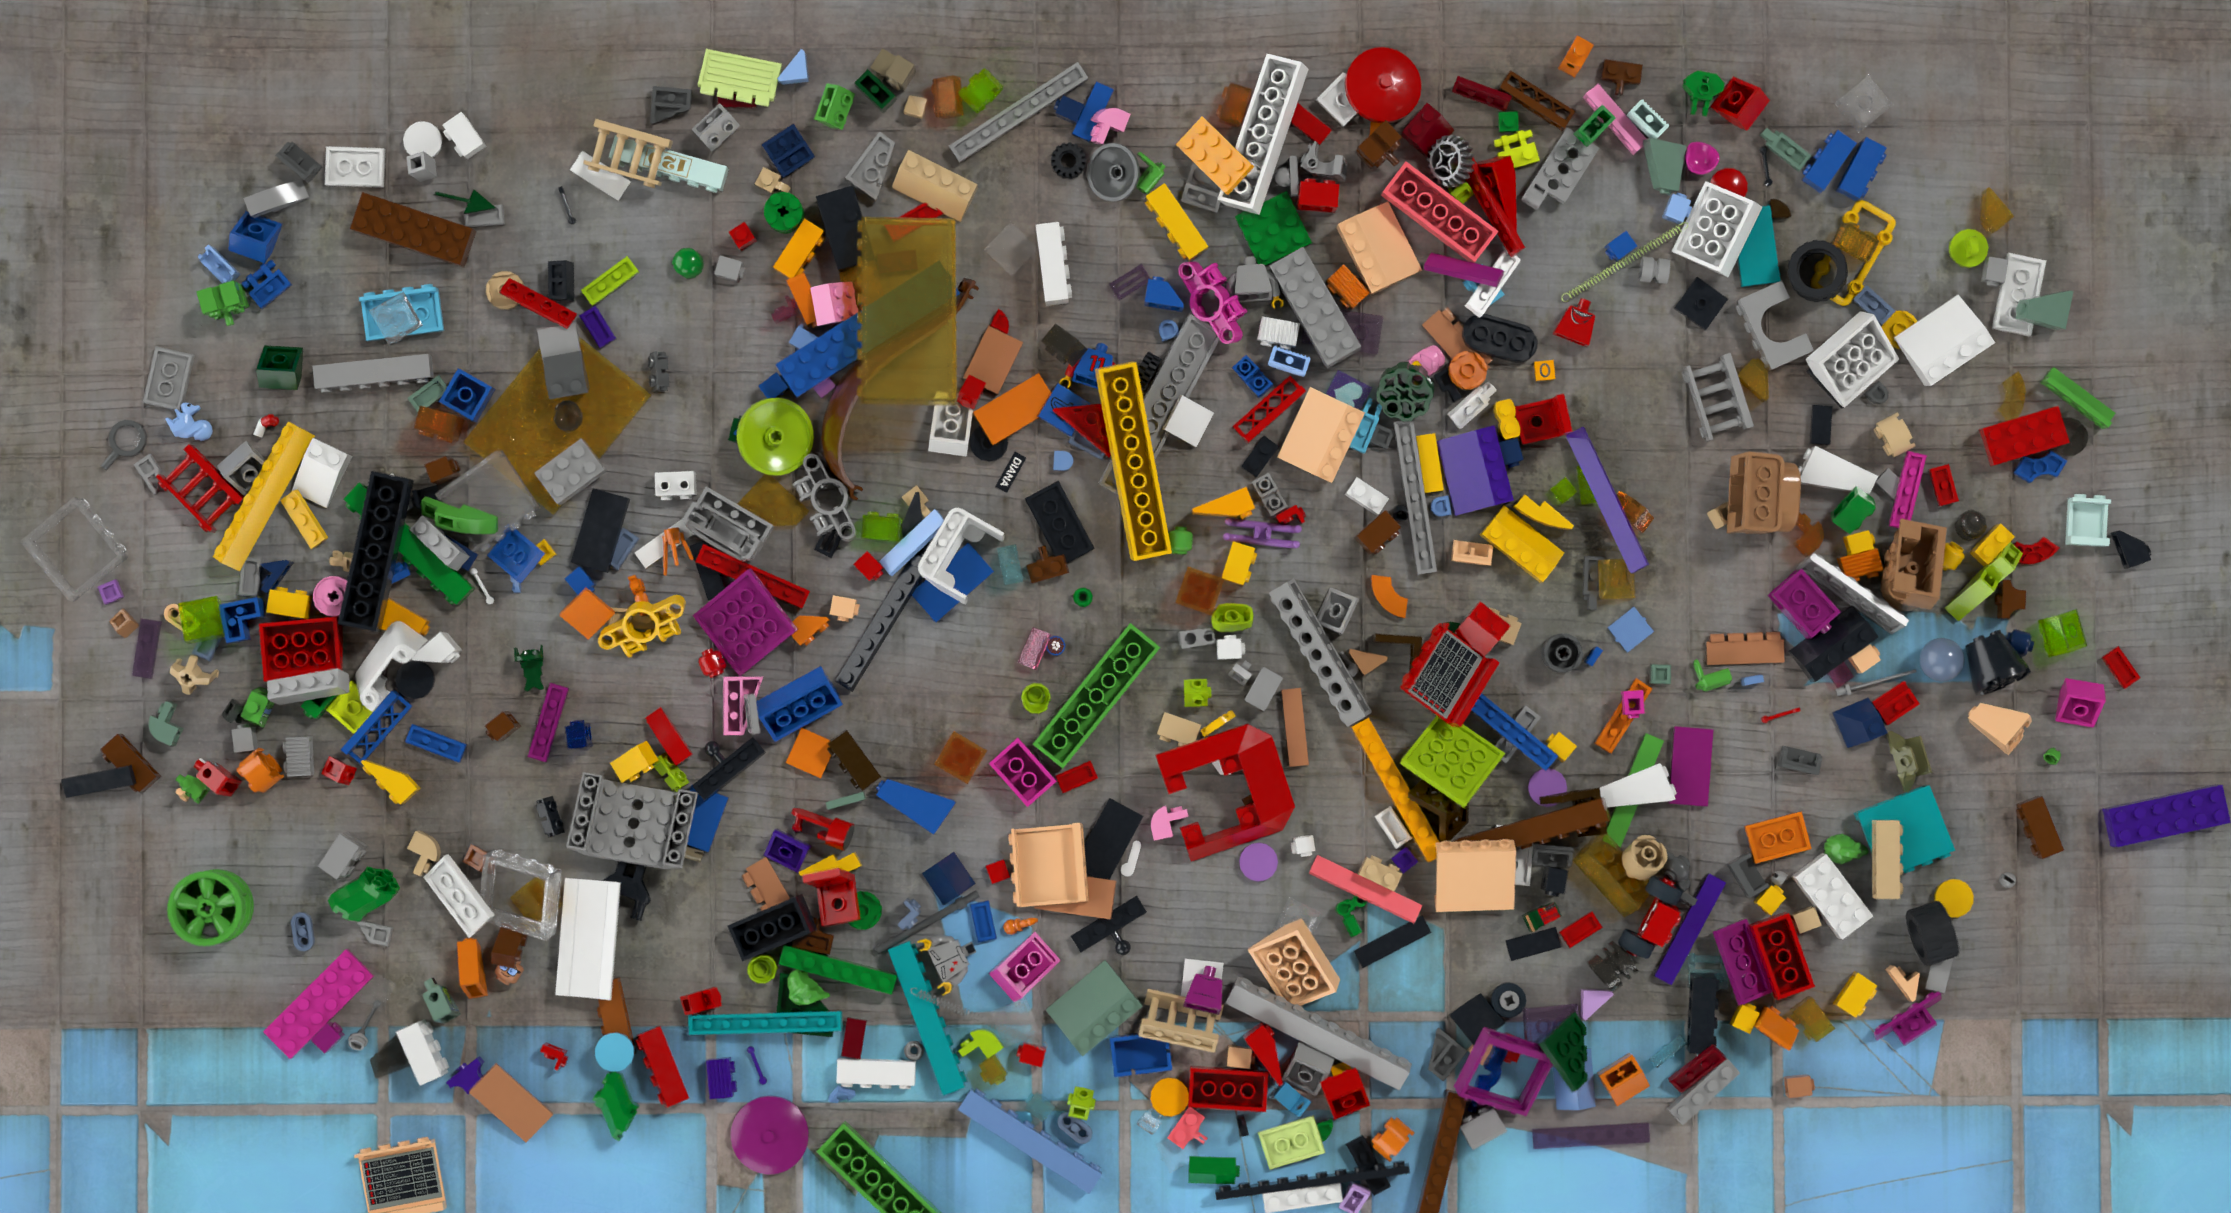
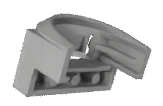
(722, 533)

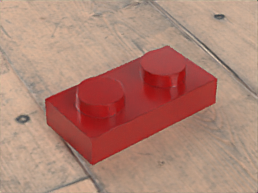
(1943, 485)

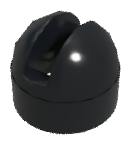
(1400, 517)

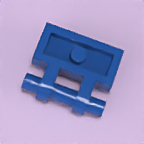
(270, 287)

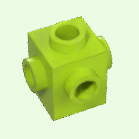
(1196, 692)
(1081, 1103)

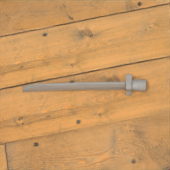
(1847, 689)

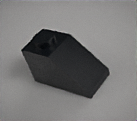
(2130, 549)

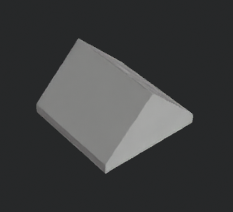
(1337, 610)

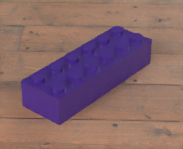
(2166, 815)

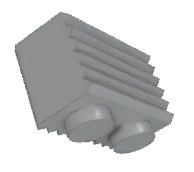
(299, 756)

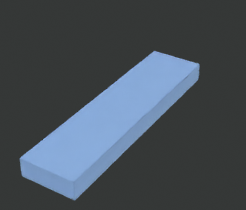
(912, 543)

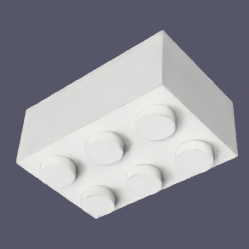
(423, 1051)

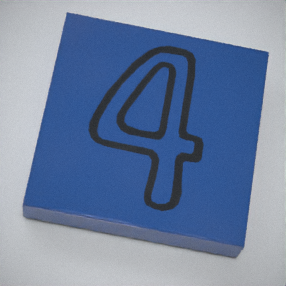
(1060, 398)

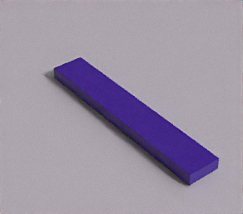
(1689, 929)

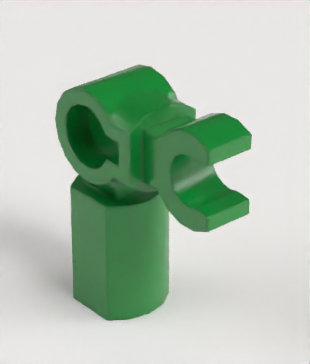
(1343, 909)

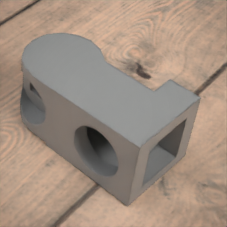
(1196, 637)

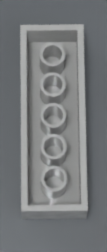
(1315, 308)

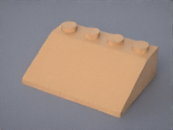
(1378, 248)
(1321, 434)
(1295, 964)

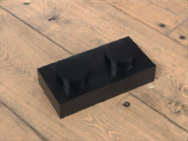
(1260, 456)

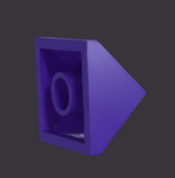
(787, 850)

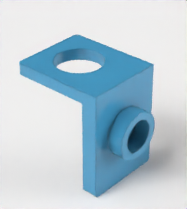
(1291, 1099)

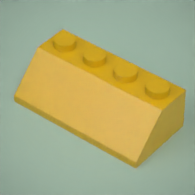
(1522, 544)

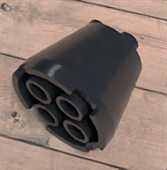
(1994, 663)

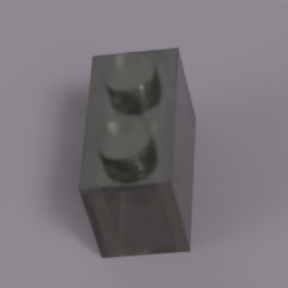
(1063, 345)

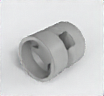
(1654, 270)

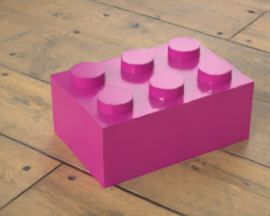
(1022, 772)

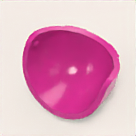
(1701, 158)

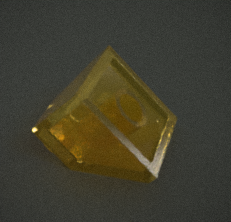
(1615, 580)

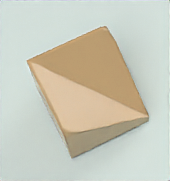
(915, 106)

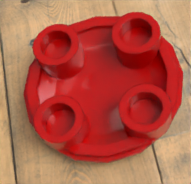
(1731, 180)

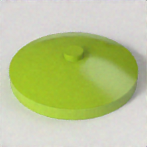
(775, 436)

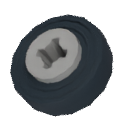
(1502, 996)

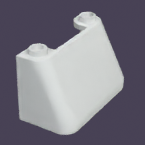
(397, 643)

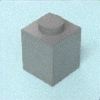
(421, 166)
(730, 269)
(1994, 271)
(244, 738)

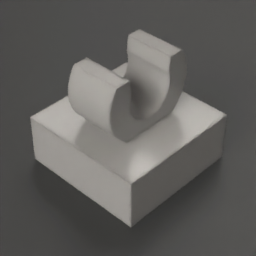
(1240, 673)

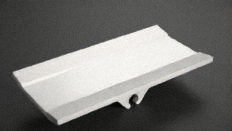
(588, 938)

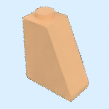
(2000, 725)

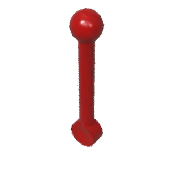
(1765, 719)

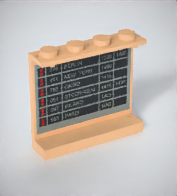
(402, 1177)

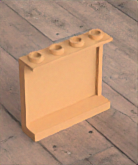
(1049, 865)
(1475, 875)

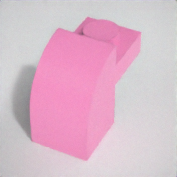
(1108, 119)
(1161, 821)

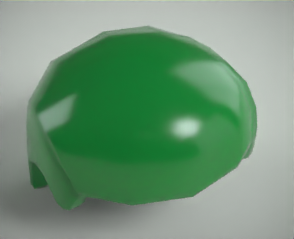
(688, 263)

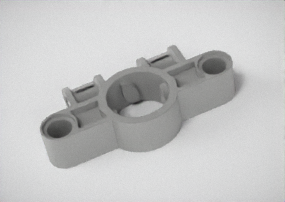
(812, 483)

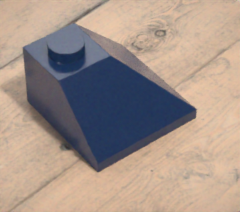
(1859, 723)

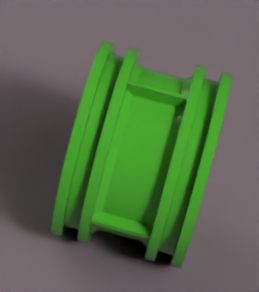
(181, 901)

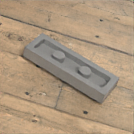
(1527, 719)

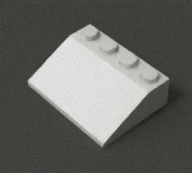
(1717, 228)
(1943, 340)
(1853, 358)

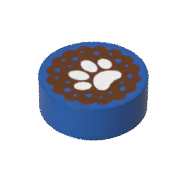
(1055, 645)

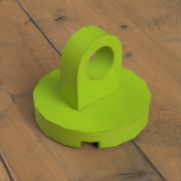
(1968, 248)

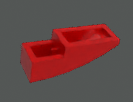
(668, 736)

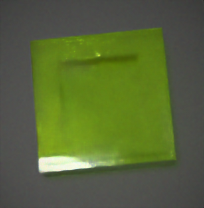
(1563, 490)

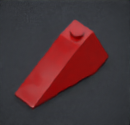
(1502, 180)

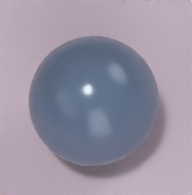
(1941, 659)

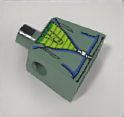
(442, 1009)

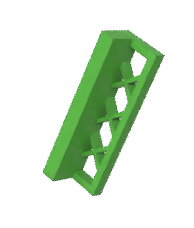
(2078, 398)

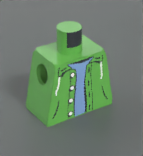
(257, 707)

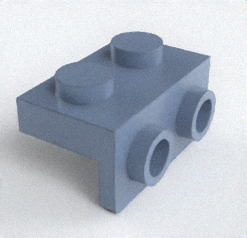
(910, 919)

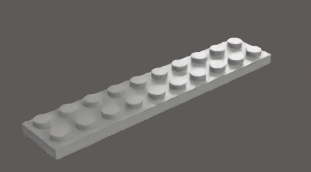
(1174, 378)

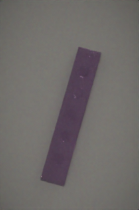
(1590, 1135)

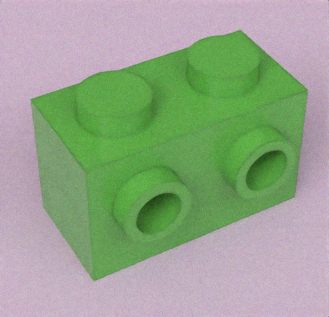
(834, 106)

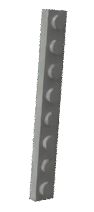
(1018, 112)
(1415, 497)

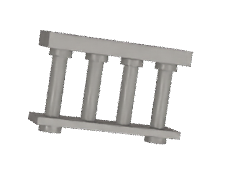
(1731, 383)

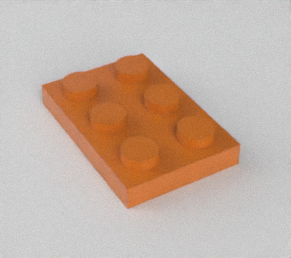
(1777, 837)

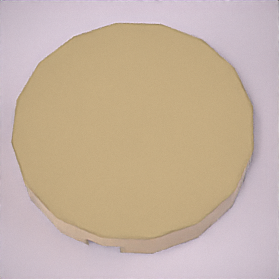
(493, 290)

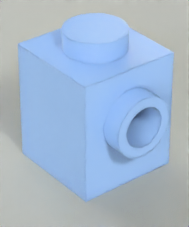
(1677, 208)

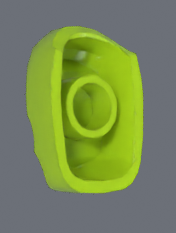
(1232, 617)

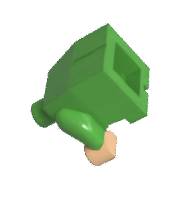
(191, 787)

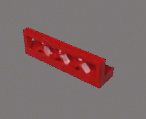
(1277, 411)

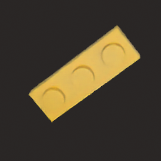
(304, 519)

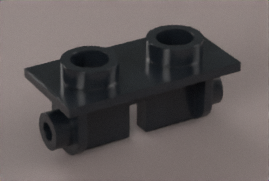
(548, 808)

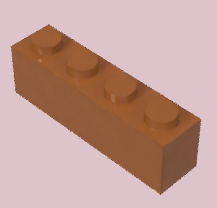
(615, 1013)

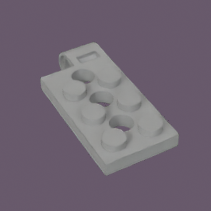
(1549, 171)

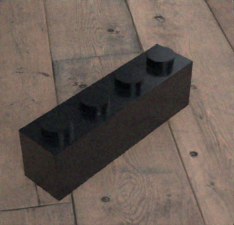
(1702, 1012)

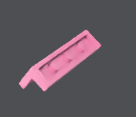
(1622, 125)

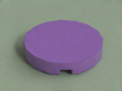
(1546, 783)
(1258, 861)

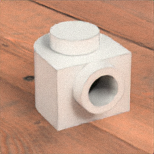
(1303, 845)

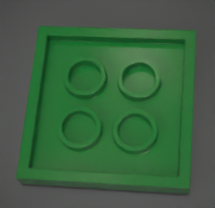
(1275, 231)

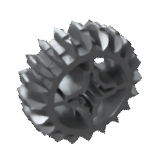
(1444, 159)

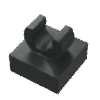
(232, 710)

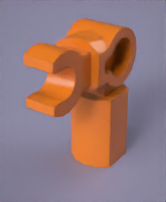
(638, 589)

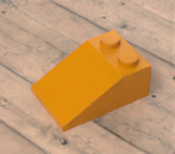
(1231, 505)

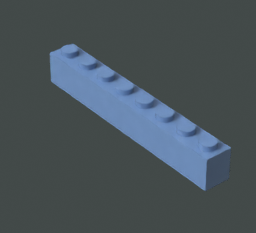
(1030, 1141)

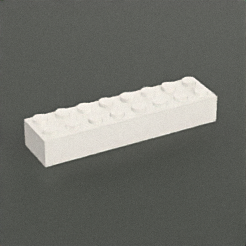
(1266, 129)

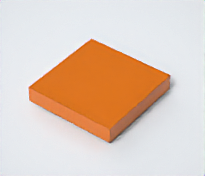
(587, 613)
(810, 753)

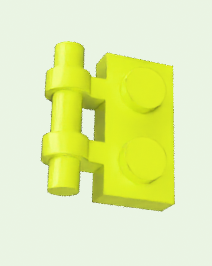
(1521, 155)

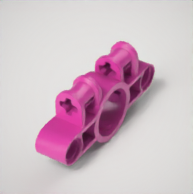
(1230, 308)

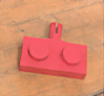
(1188, 1128)

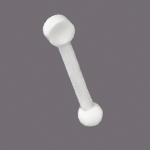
(490, 600)

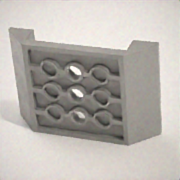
(604, 815)

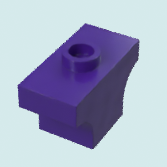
(467, 1075)

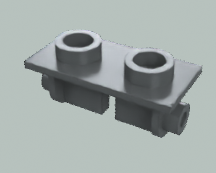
(657, 378)

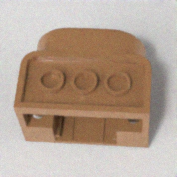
(1762, 494)
(1914, 566)

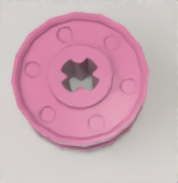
(323, 592)

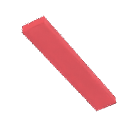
(1365, 889)

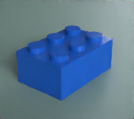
(1139, 1053)

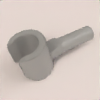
(1352, 669)

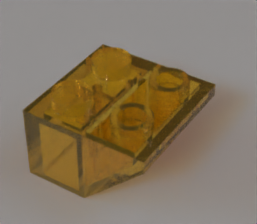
(531, 899)

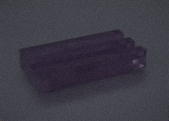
(1128, 274)

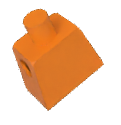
(1576, 56)

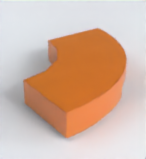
(1387, 596)

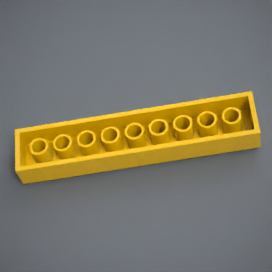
(1133, 461)

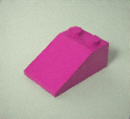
(1024, 967)

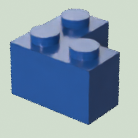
(235, 618)

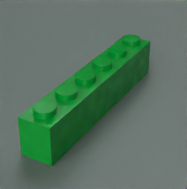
(838, 969)

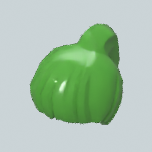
(1843, 849)
(804, 989)

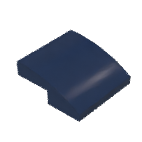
(788, 150)

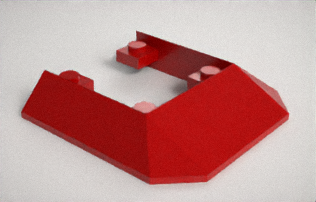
(1236, 749)

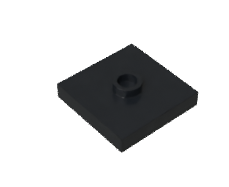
(1701, 303)

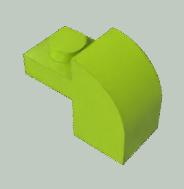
(985, 1039)

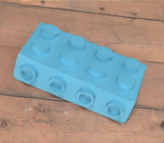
(424, 302)

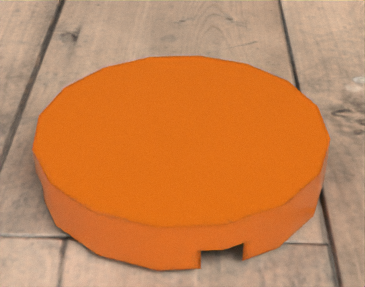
(1467, 370)

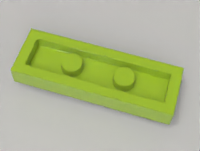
(610, 281)

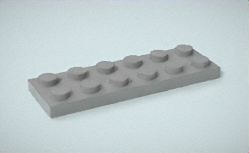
(1853, 594)

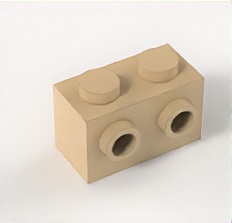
(1379, 873)

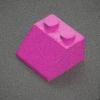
(2080, 702)

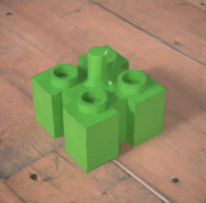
(222, 300)

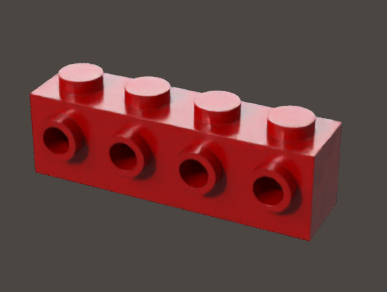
(662, 1066)

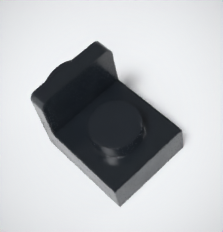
(418, 495)

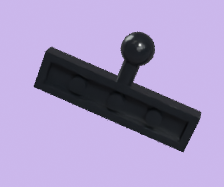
(727, 768)
(1104, 927)

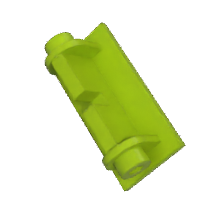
(676, 777)

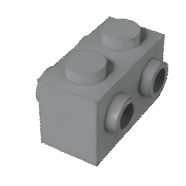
(715, 127)

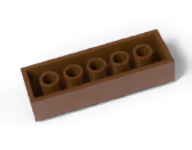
(413, 229)

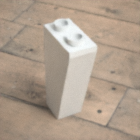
(1833, 472)
(1640, 788)

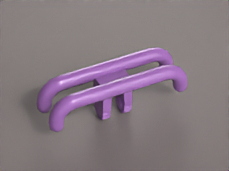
(1262, 533)

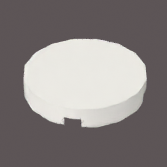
(423, 137)

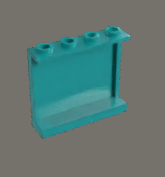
(1923, 826)

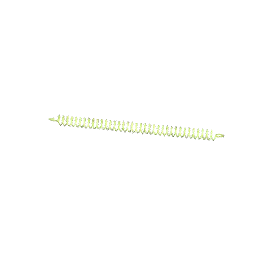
(1619, 264)

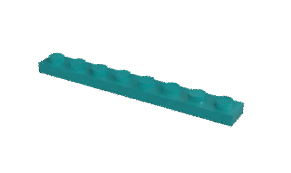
(765, 1022)

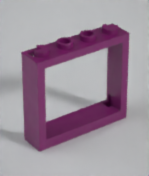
(1498, 1101)

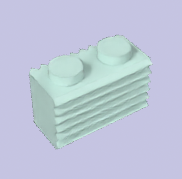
(1647, 120)

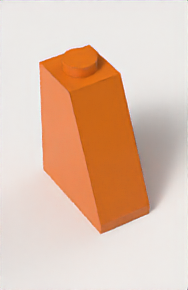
(801, 291)
(471, 968)

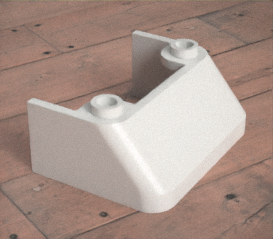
(945, 544)

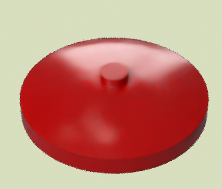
(1383, 85)

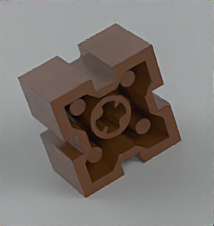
(1380, 146)

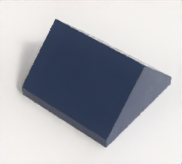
(948, 878)

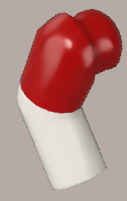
(265, 422)

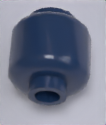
(2021, 641)

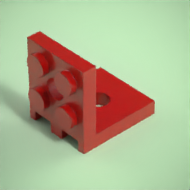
(1552, 414)
(835, 885)

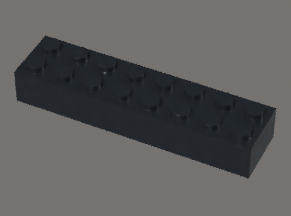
(375, 551)

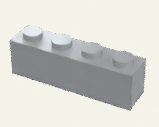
(308, 686)
(1702, 1092)

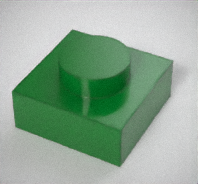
(1508, 122)

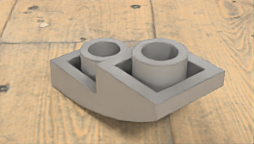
(1270, 495)
(1939, 976)

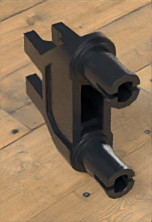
(632, 887)

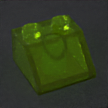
(2062, 633)

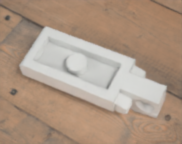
(1471, 405)

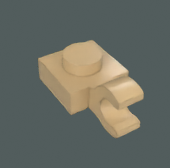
(770, 181)
(923, 500)
(341, 560)

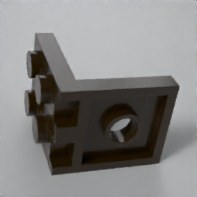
(1414, 641)
(1577, 797)
(1452, 815)

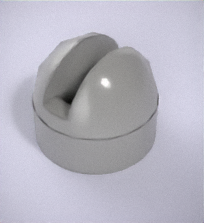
(1780, 879)
(2005, 883)

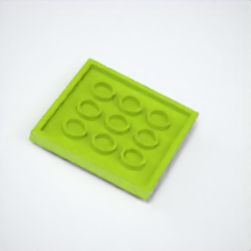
(1452, 760)

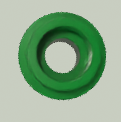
(1087, 592)

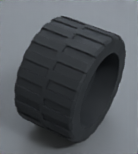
(1805, 251)
(1932, 933)

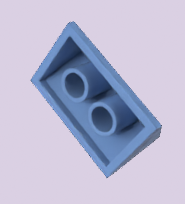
(1577, 1100)

